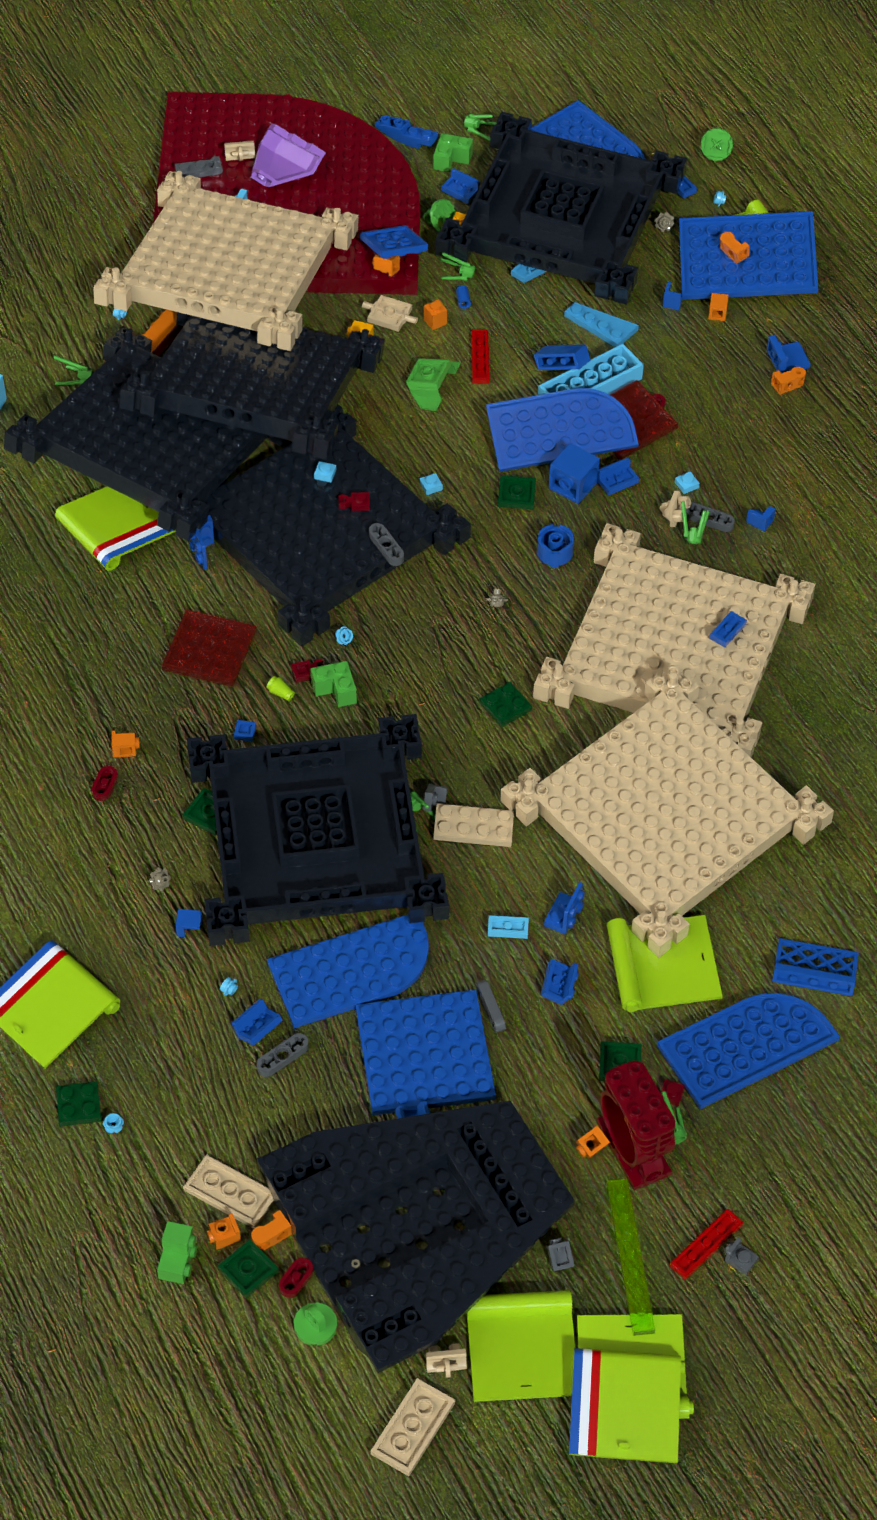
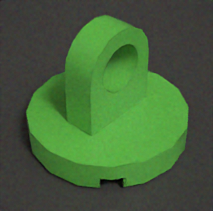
(716, 144)
(438, 213)
(315, 1324)

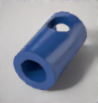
(463, 296)

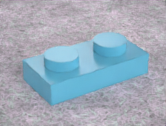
(508, 927)

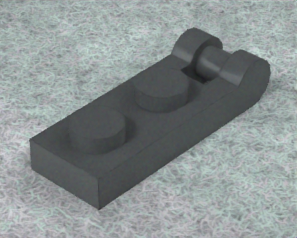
(201, 168)

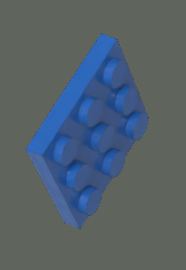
(394, 241)

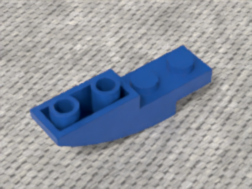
(403, 132)

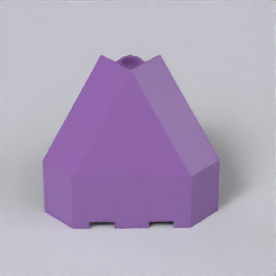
(284, 157)

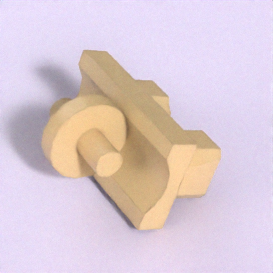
(239, 150)
(673, 509)
(447, 1360)

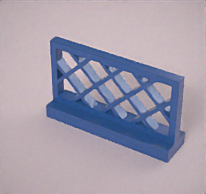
(813, 977)

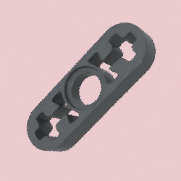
(720, 525)
(385, 536)
(490, 1006)
(286, 1046)

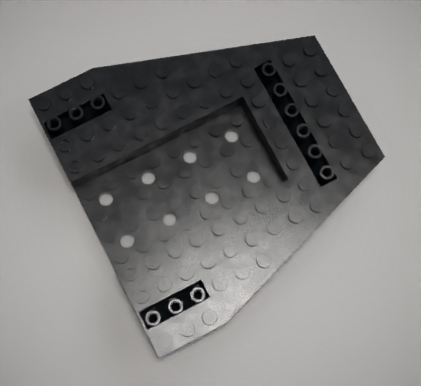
(359, 1176)

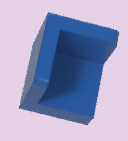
(672, 299)
(759, 519)
(188, 920)

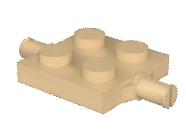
(389, 313)

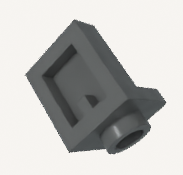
(435, 794)
(560, 1254)
(740, 1256)

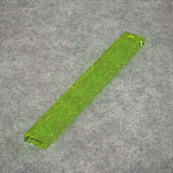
(630, 1257)

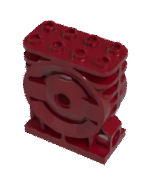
(637, 1124)

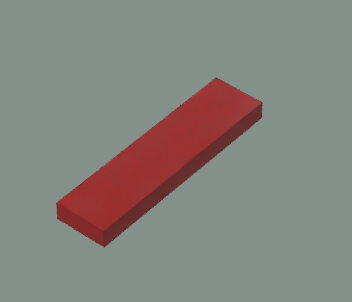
(480, 357)
(706, 1244)

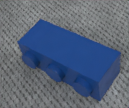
(562, 357)

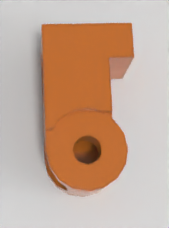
(733, 248)
(788, 380)
(273, 1232)

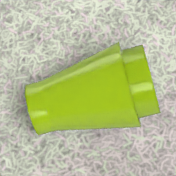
(280, 688)

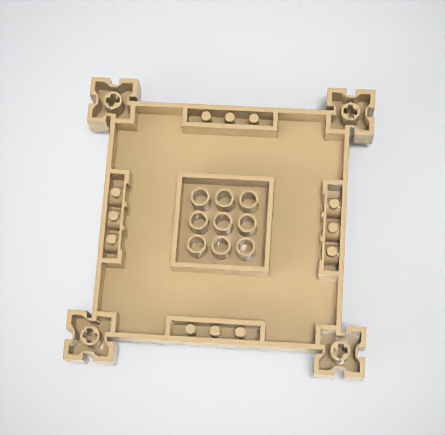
(227, 260)
(661, 613)
(666, 808)

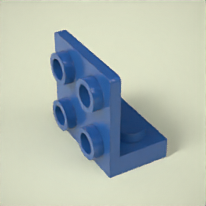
(786, 356)
(202, 538)
(564, 910)

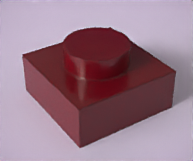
(674, 1091)

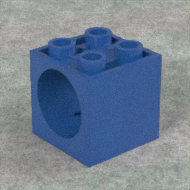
(574, 473)

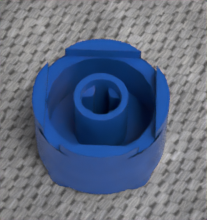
(555, 545)

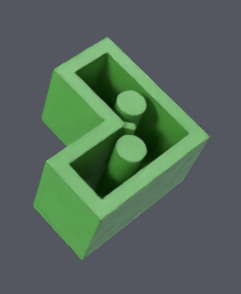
(450, 150)
(335, 679)
(178, 1249)

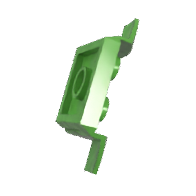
(426, 380)

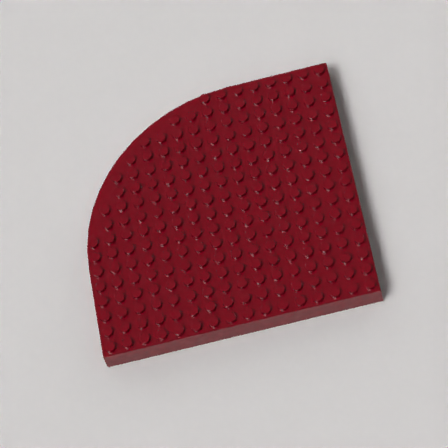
(357, 174)

